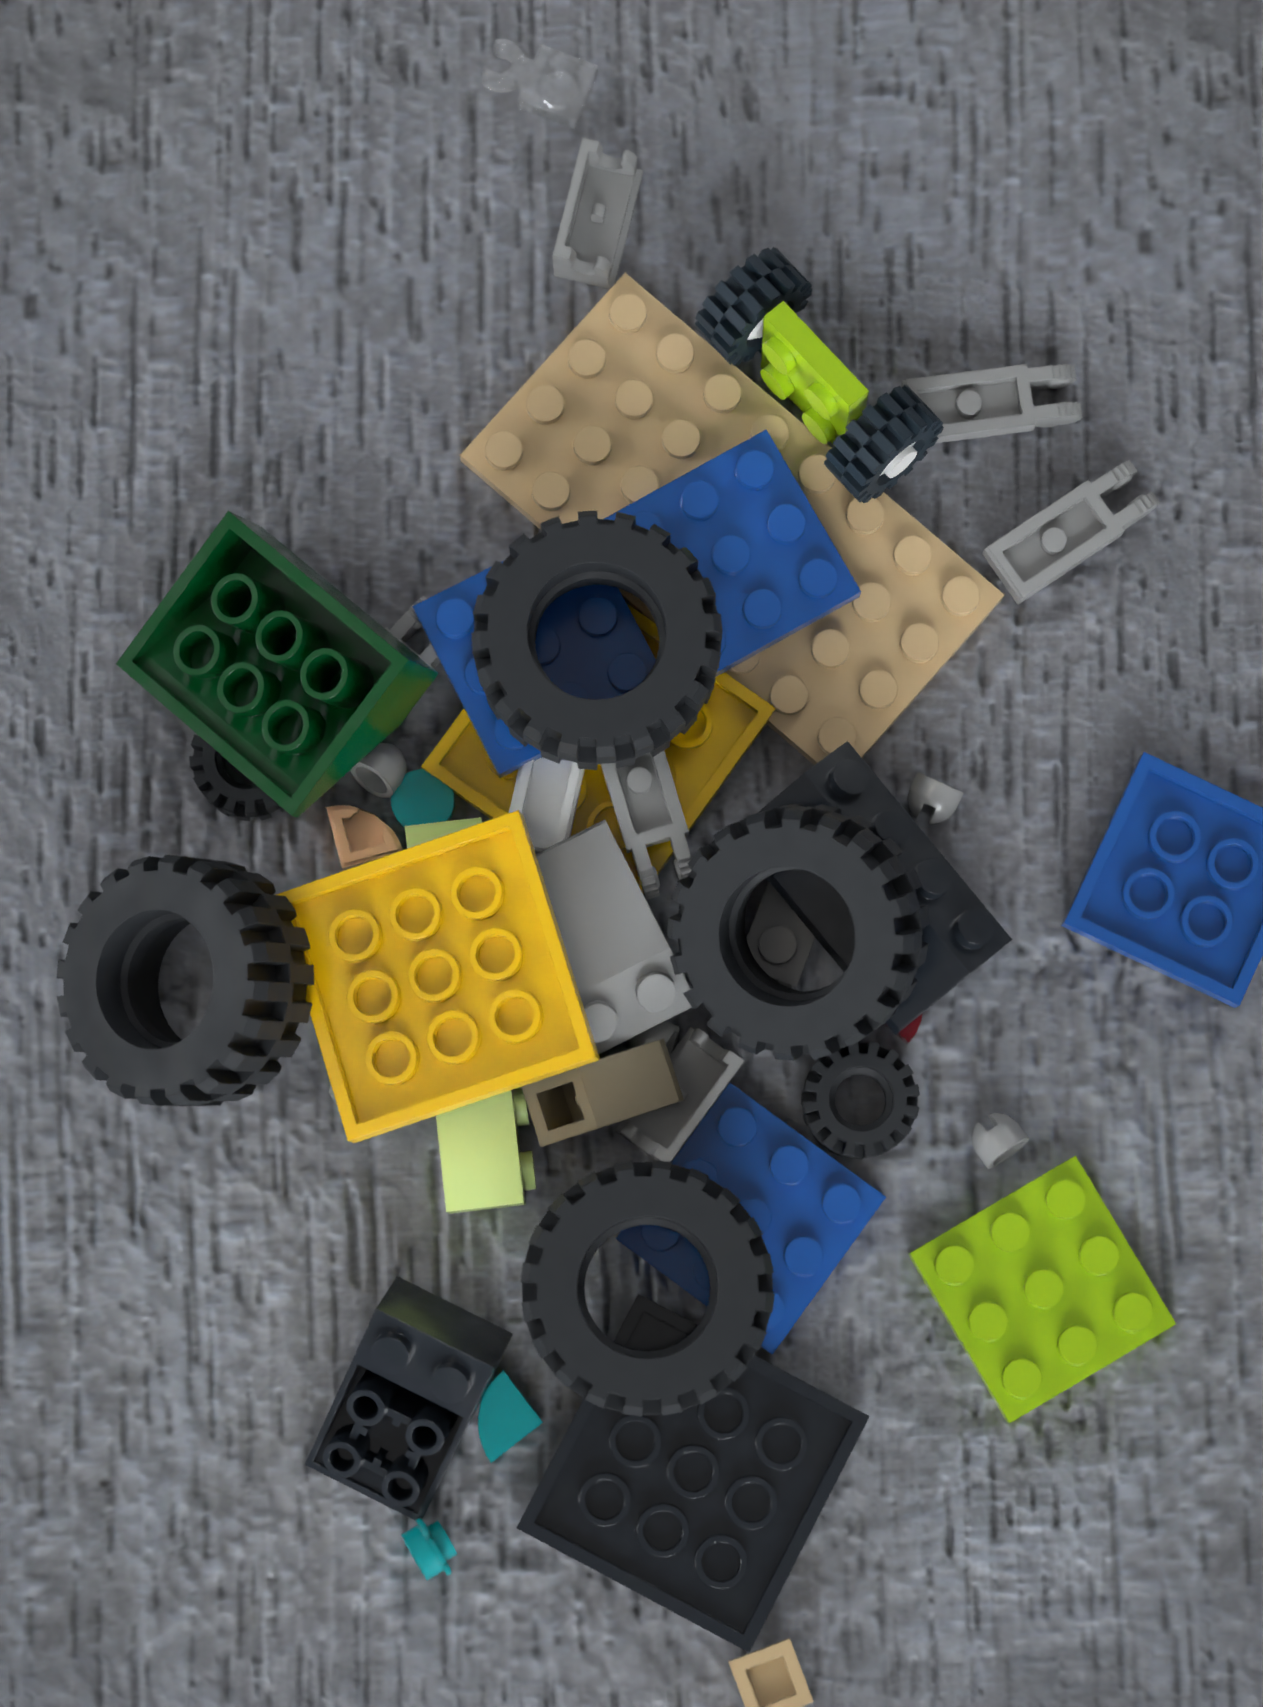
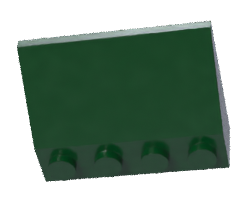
(274, 665)

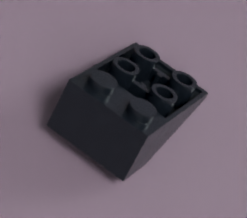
(408, 1398)

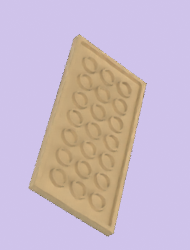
(648, 400)

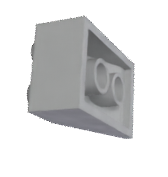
(610, 938)

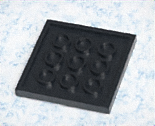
(702, 1500)

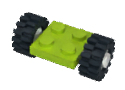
(759, 314)

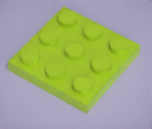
(1041, 1289)

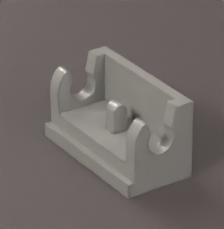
(596, 216)
(702, 1074)

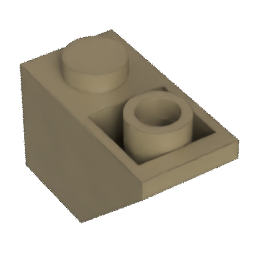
(602, 1092)

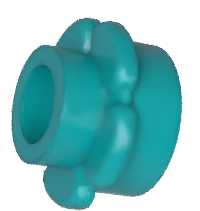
(429, 1548)

